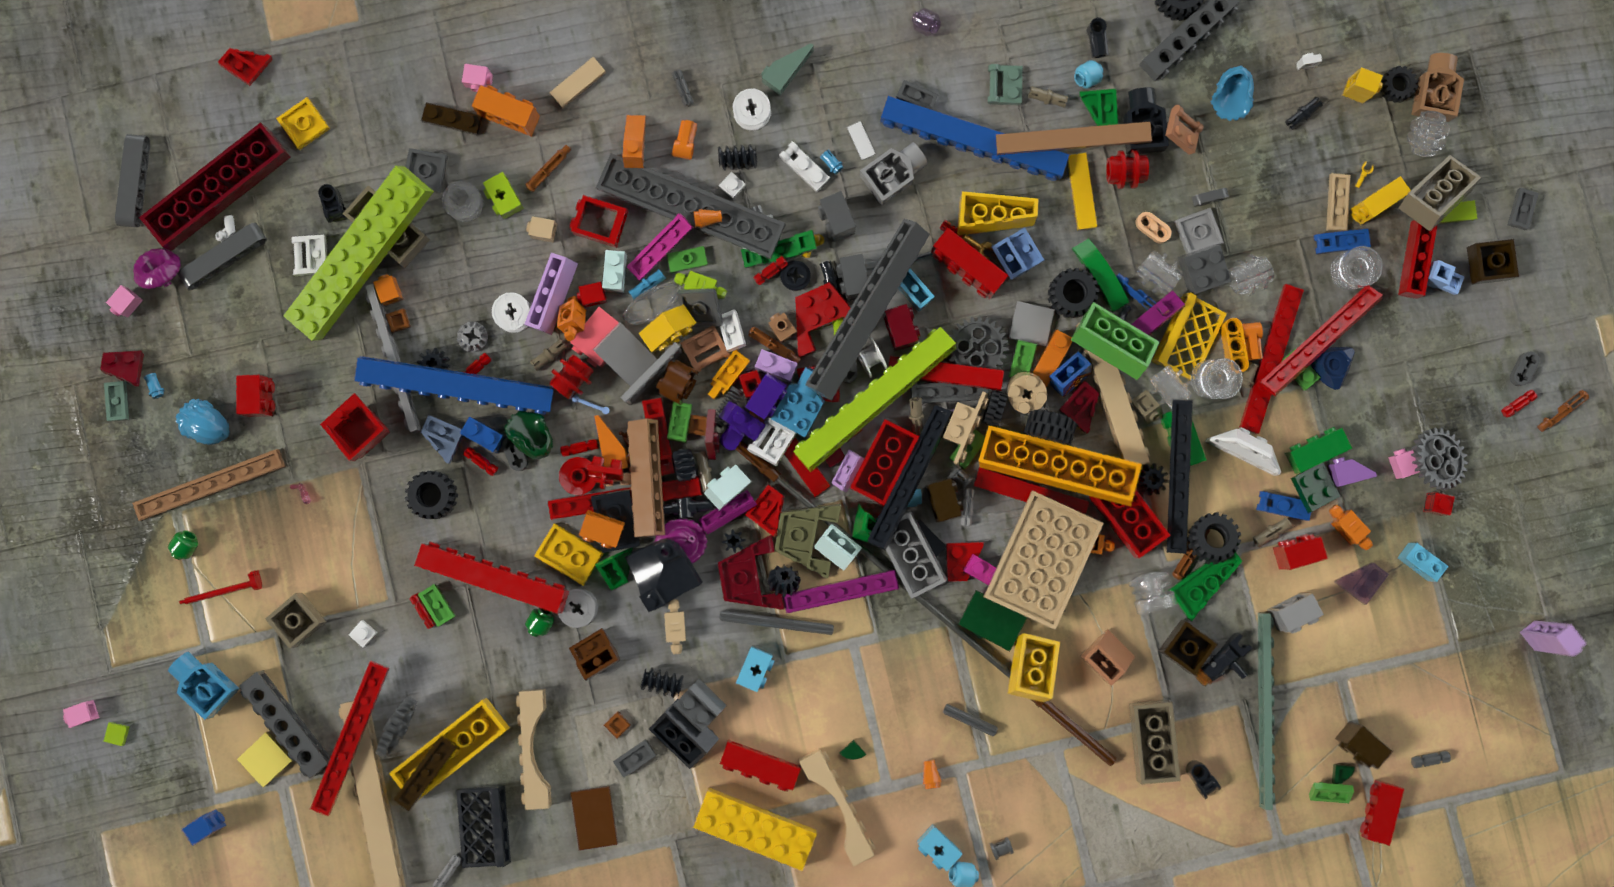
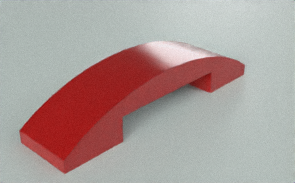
(654, 410)
(814, 480)

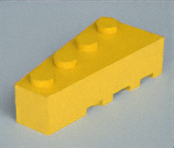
(994, 212)

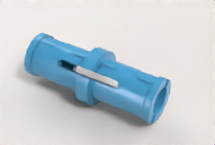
(647, 283)

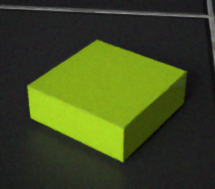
(116, 733)

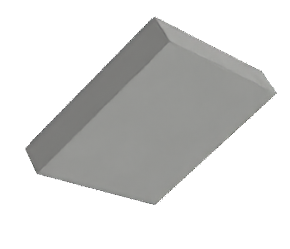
(1198, 231)
(1031, 323)

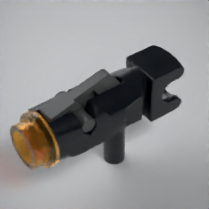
(1222, 659)

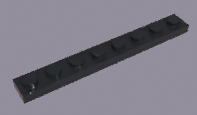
(1179, 475)
(910, 477)

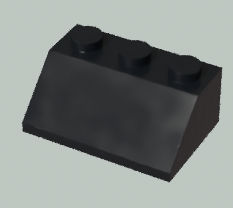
(682, 736)

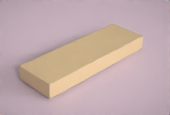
(577, 82)
(1338, 202)

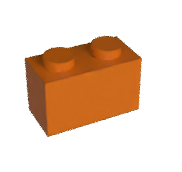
(601, 529)

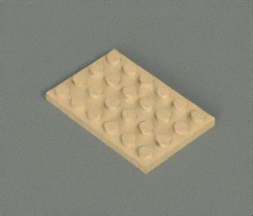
(1043, 560)

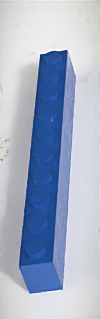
(968, 137)
(454, 384)

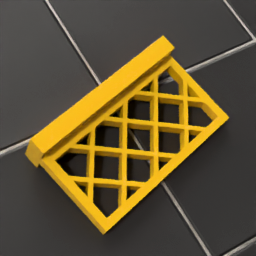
(1177, 325)

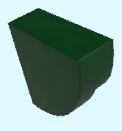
(852, 751)
(1341, 773)

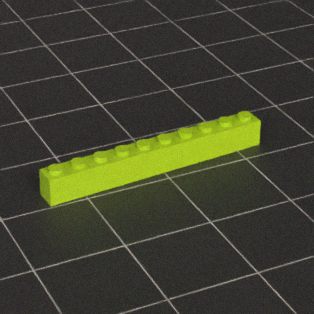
(874, 399)

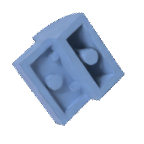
(1018, 253)

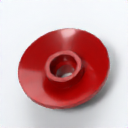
(568, 479)

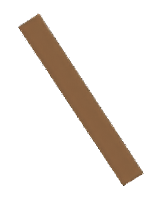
(1073, 138)
(208, 485)

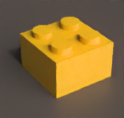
(668, 328)

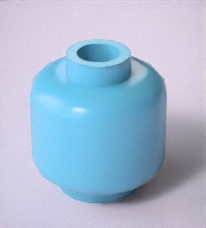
(1088, 74)
(963, 874)

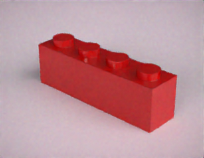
(1417, 261)
(760, 765)

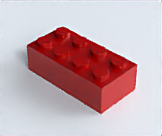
(968, 263)
(884, 462)
(1133, 524)

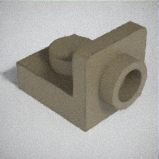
(1148, 407)

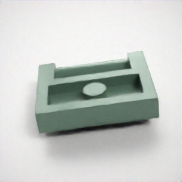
(1010, 84)

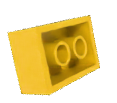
(1034, 667)

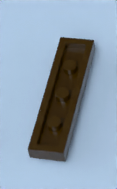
(425, 773)

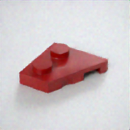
(244, 64)
(767, 510)
(957, 558)

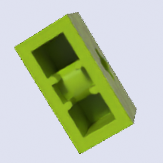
(510, 203)

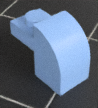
(1443, 277)

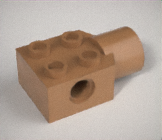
(1439, 87)

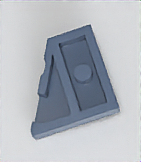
(442, 437)

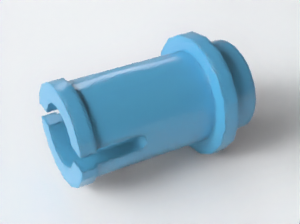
(831, 161)
(154, 386)

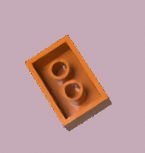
(506, 110)

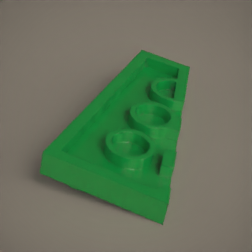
(1201, 584)

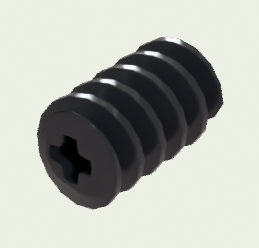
(737, 157)
(662, 682)

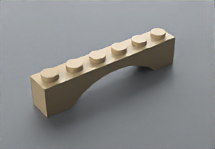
(817, 770)
(536, 789)

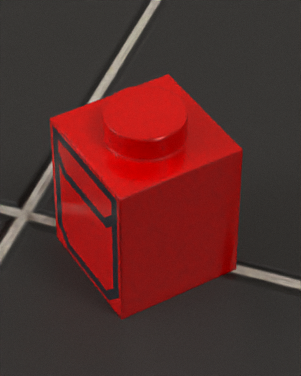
(1438, 504)

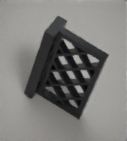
(499, 826)

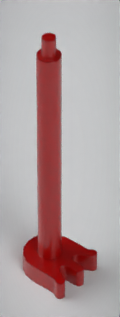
(254, 582)

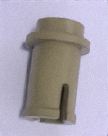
(1248, 375)

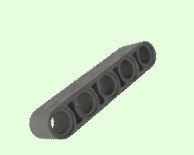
(132, 180)
(222, 256)

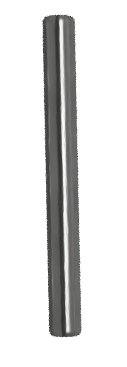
(776, 622)

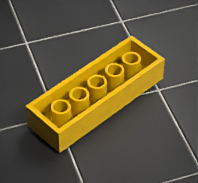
(470, 733)
(755, 829)

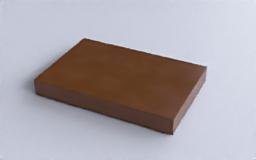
(594, 818)

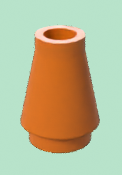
(706, 217)
(931, 776)

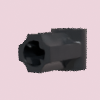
(1098, 40)

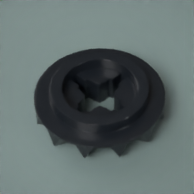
(802, 269)

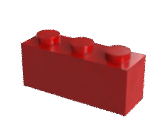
(1381, 812)

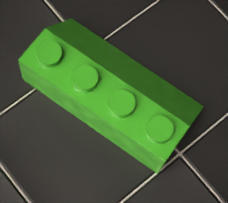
(1115, 341)

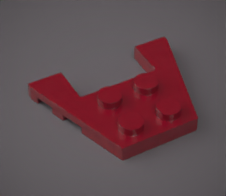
(741, 579)

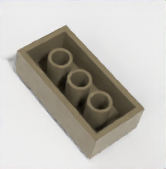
(1439, 192)
(407, 245)
(1154, 742)

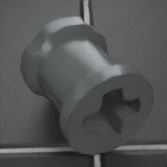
(967, 479)
(1001, 848)

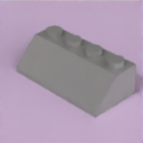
(914, 557)

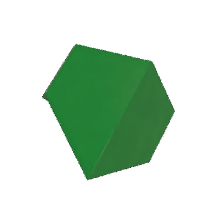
(863, 524)
(615, 569)

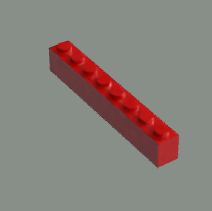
(492, 578)

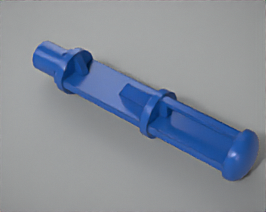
(1139, 295)

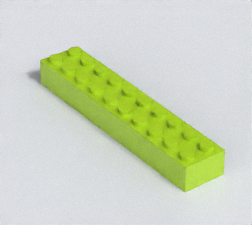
(358, 253)

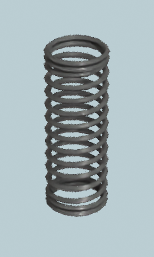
(723, 405)

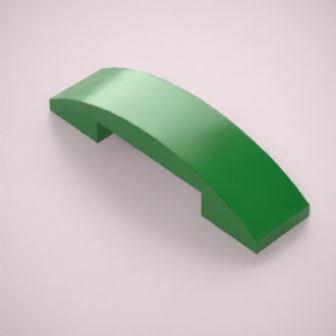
(788, 248)
(1103, 274)

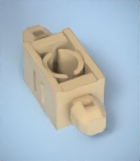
(675, 626)

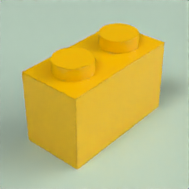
(1363, 85)

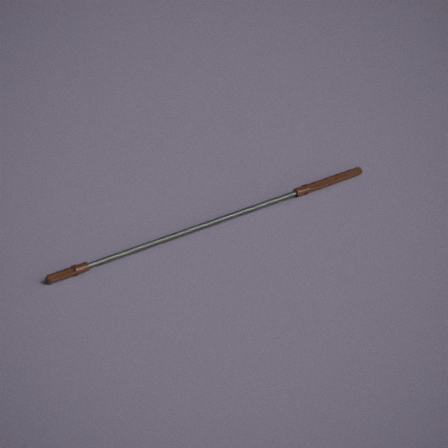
(774, 475)

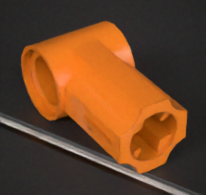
(684, 145)
(1253, 334)

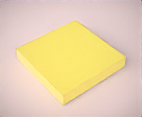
(265, 759)

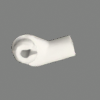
(229, 229)

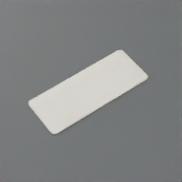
(861, 140)

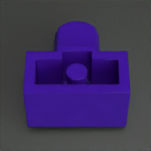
(766, 396)
(738, 425)

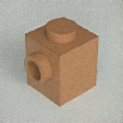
(782, 327)

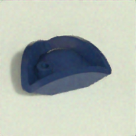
(1334, 365)

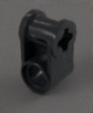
(333, 206)
(1204, 781)

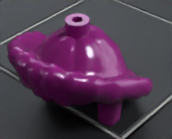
(156, 268)
(688, 536)

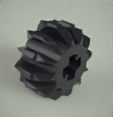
(435, 356)
(684, 465)
(1148, 485)
(783, 581)

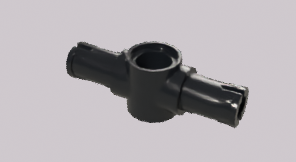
(687, 507)

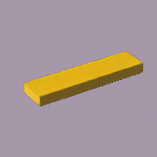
(1081, 191)

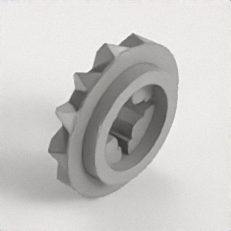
(476, 344)

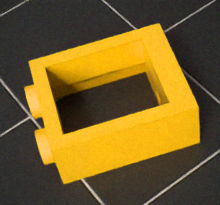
(1380, 200)

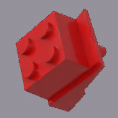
(354, 428)

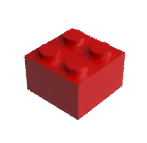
(254, 396)
(1299, 552)

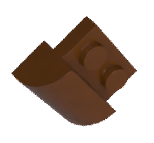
(594, 654)

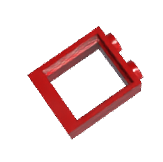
(617, 228)

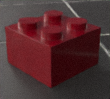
(901, 327)

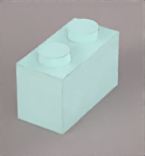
(614, 271)
(726, 487)
(837, 547)

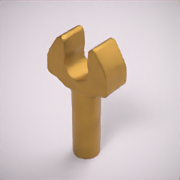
(979, 247)

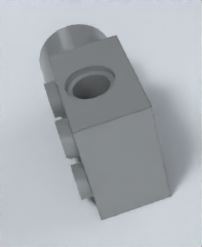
(893, 172)

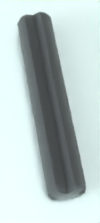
(970, 720)

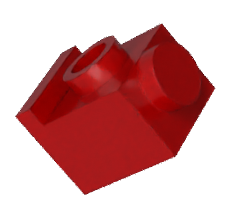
(746, 379)

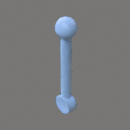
(605, 410)

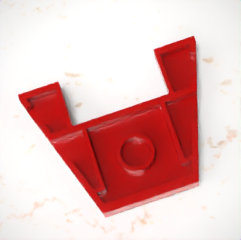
(817, 310)

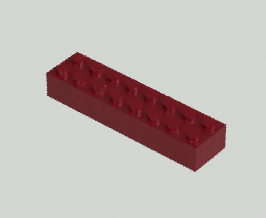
(215, 187)

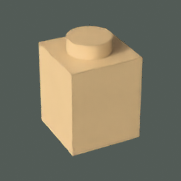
(542, 229)

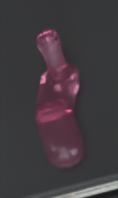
(303, 492)

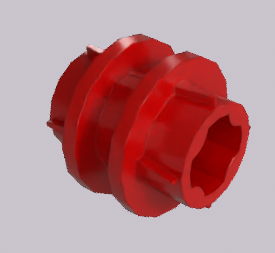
(1127, 169)
(571, 377)

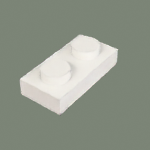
(732, 331)

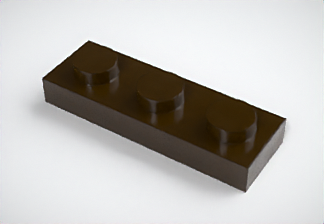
(451, 118)

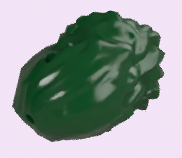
(529, 434)

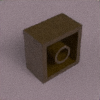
(1492, 261)
(944, 500)
(1188, 647)
(1363, 745)

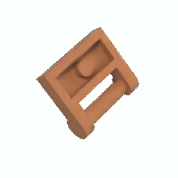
(1179, 133)
(702, 343)

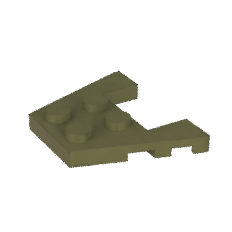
(798, 532)

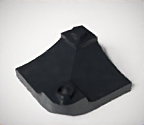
(662, 573)

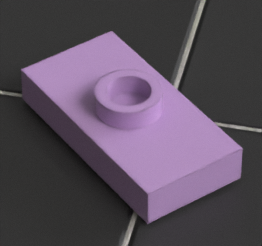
(847, 470)

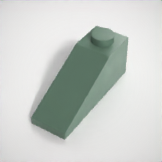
(783, 70)

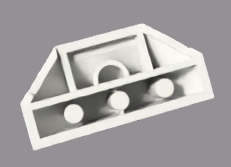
(1247, 448)

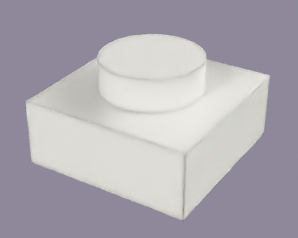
(1309, 61)
(732, 185)
(362, 633)

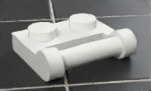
(315, 253)
(776, 444)

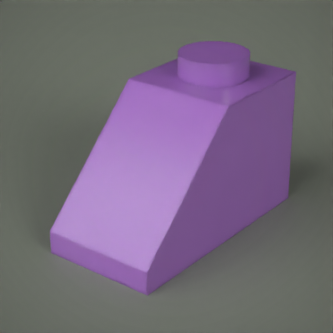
(1348, 472)

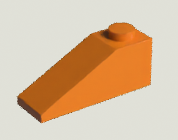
(634, 141)
(1052, 356)
(610, 445)

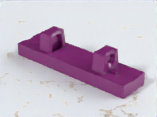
(1153, 319)

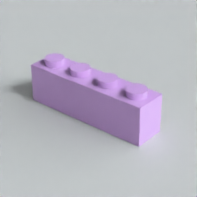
(551, 293)
(1553, 638)

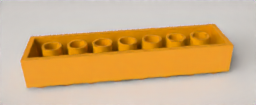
(1060, 465)

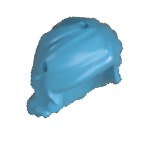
(1234, 94)
(202, 422)

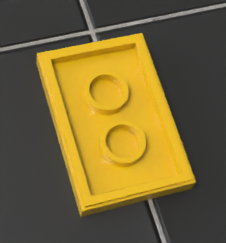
(568, 554)

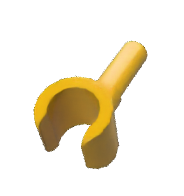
(1364, 173)

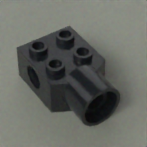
(1144, 109)

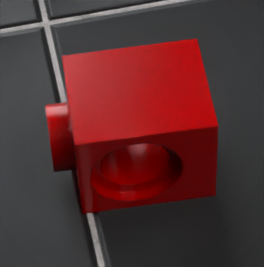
(591, 295)

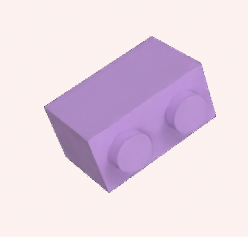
(776, 366)

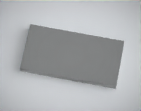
(652, 374)

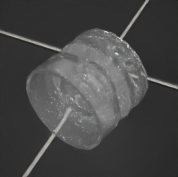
(1366, 266)
(1216, 379)
(1152, 592)

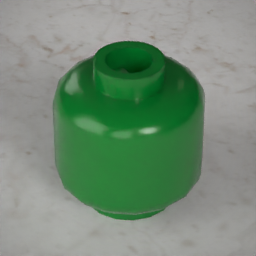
(183, 545)
(539, 622)

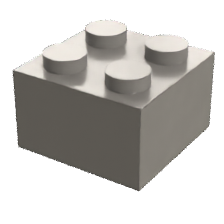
(1295, 612)

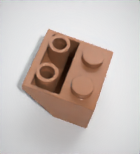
(1108, 657)

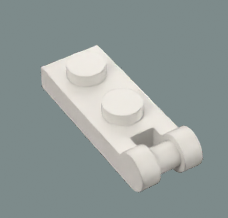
(805, 167)

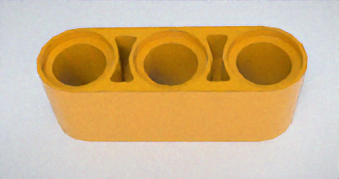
(1238, 337)

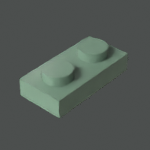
(116, 401)

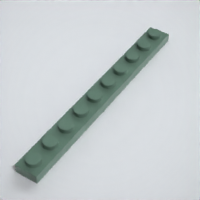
(1265, 705)

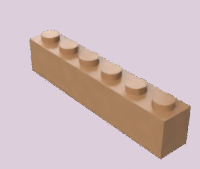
(646, 478)

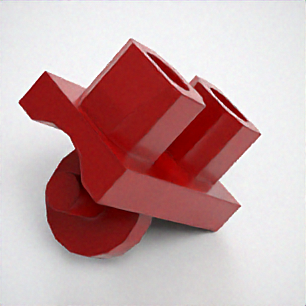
(603, 474)

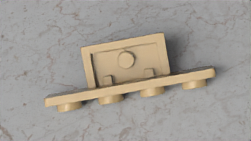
(963, 424)

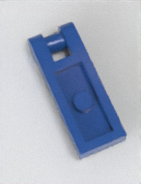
(1342, 241)
(1283, 506)

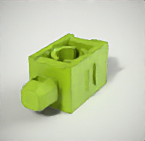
(699, 281)

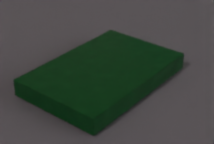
(992, 621)

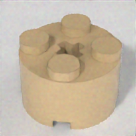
(1036, 388)

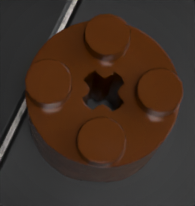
(677, 382)

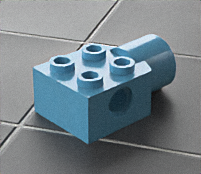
(799, 406)
(202, 685)

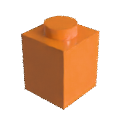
(388, 290)

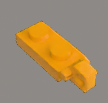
(728, 374)

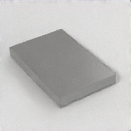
(625, 354)

